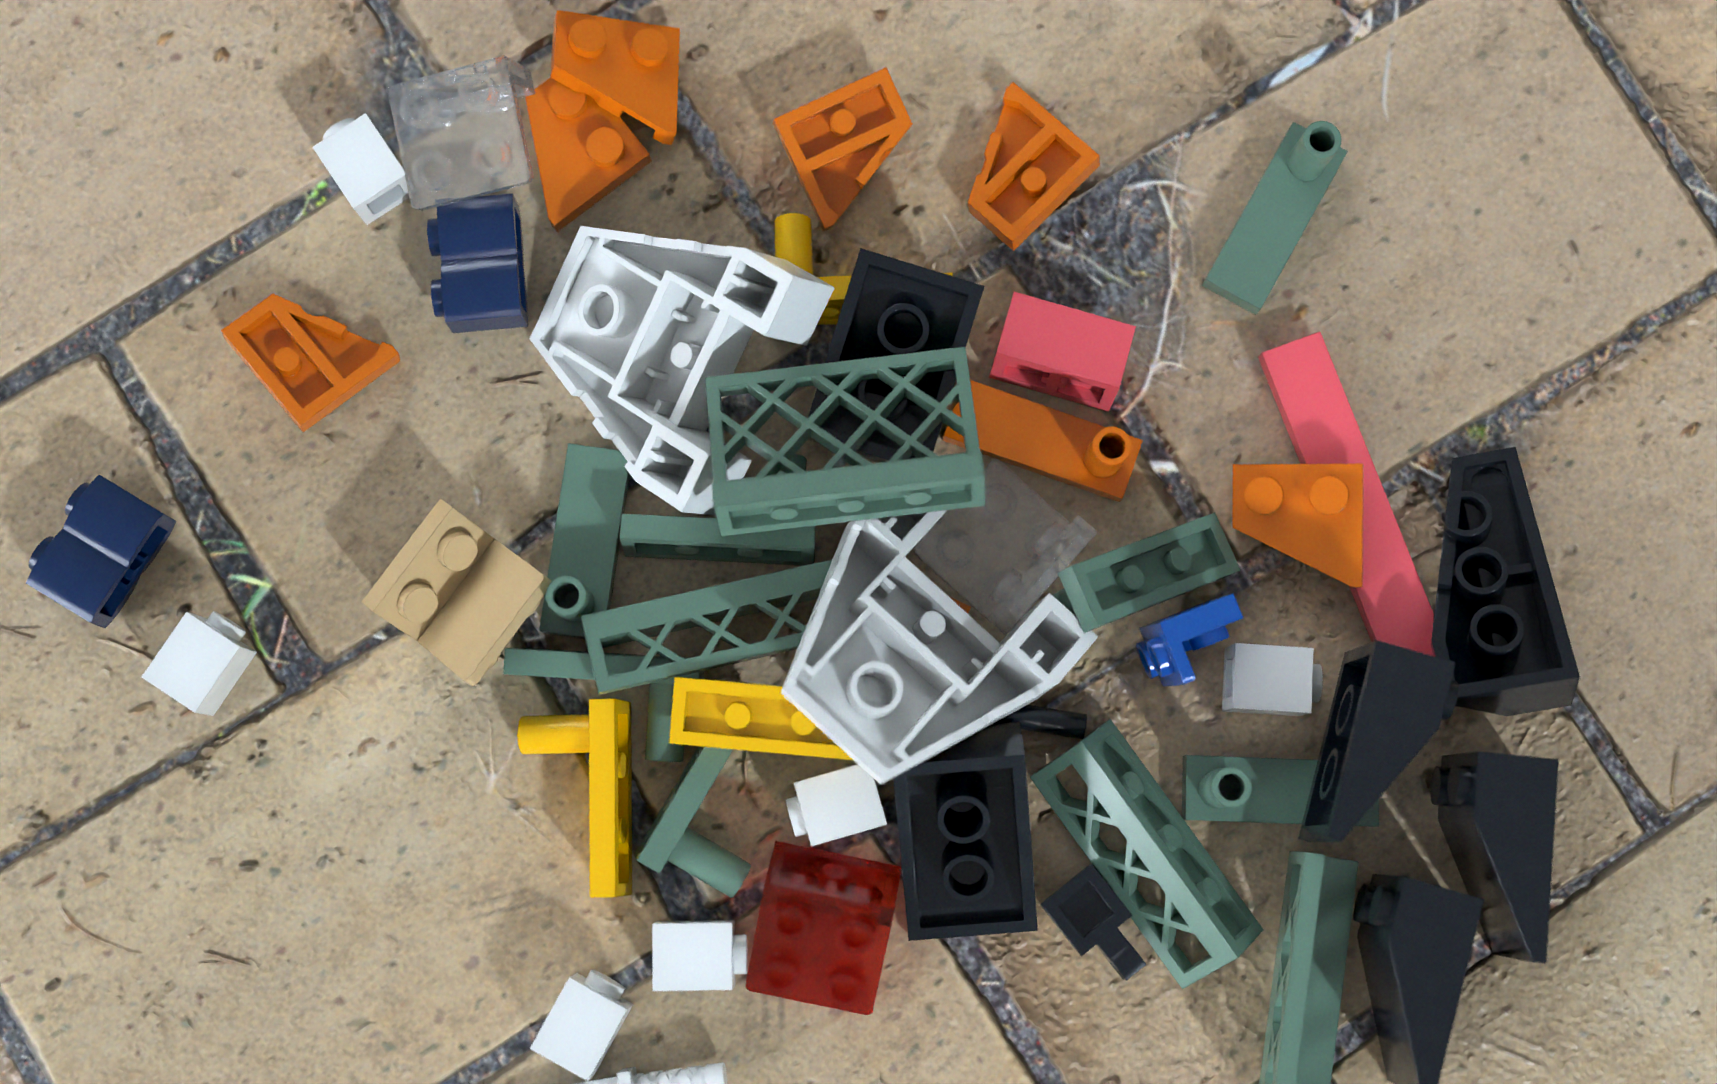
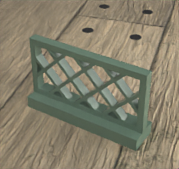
(853, 491)

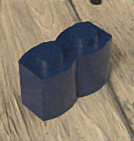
(480, 264)
(99, 551)

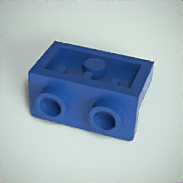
(1191, 629)

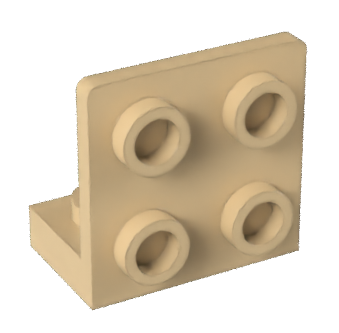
(457, 592)

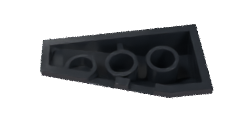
(1498, 594)

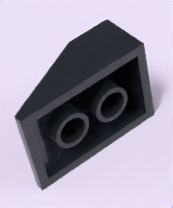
(895, 312)
(1378, 721)
(1501, 836)
(968, 839)
(1415, 963)

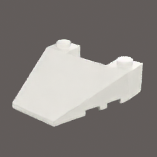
(643, 326)
(902, 667)

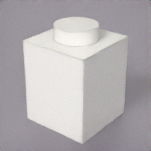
(363, 167)
(200, 662)
(1270, 679)
(835, 805)
(697, 955)
(583, 1023)

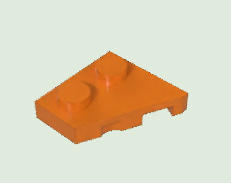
(620, 66)
(843, 141)
(579, 150)
(1027, 169)
(305, 358)
(1305, 513)

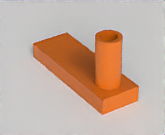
(1051, 442)

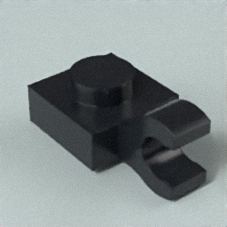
(1090, 916)

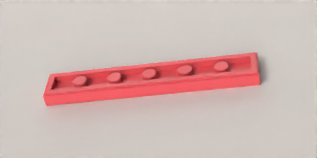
(1327, 433)

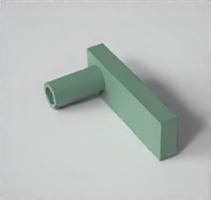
(1276, 215)
(585, 538)
(701, 539)
(1146, 572)
(578, 666)
(1251, 790)
(674, 842)

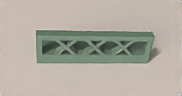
(701, 609)
(1156, 848)
(1309, 970)

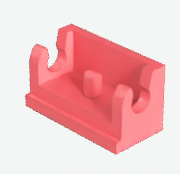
(1062, 351)

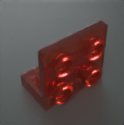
(823, 928)

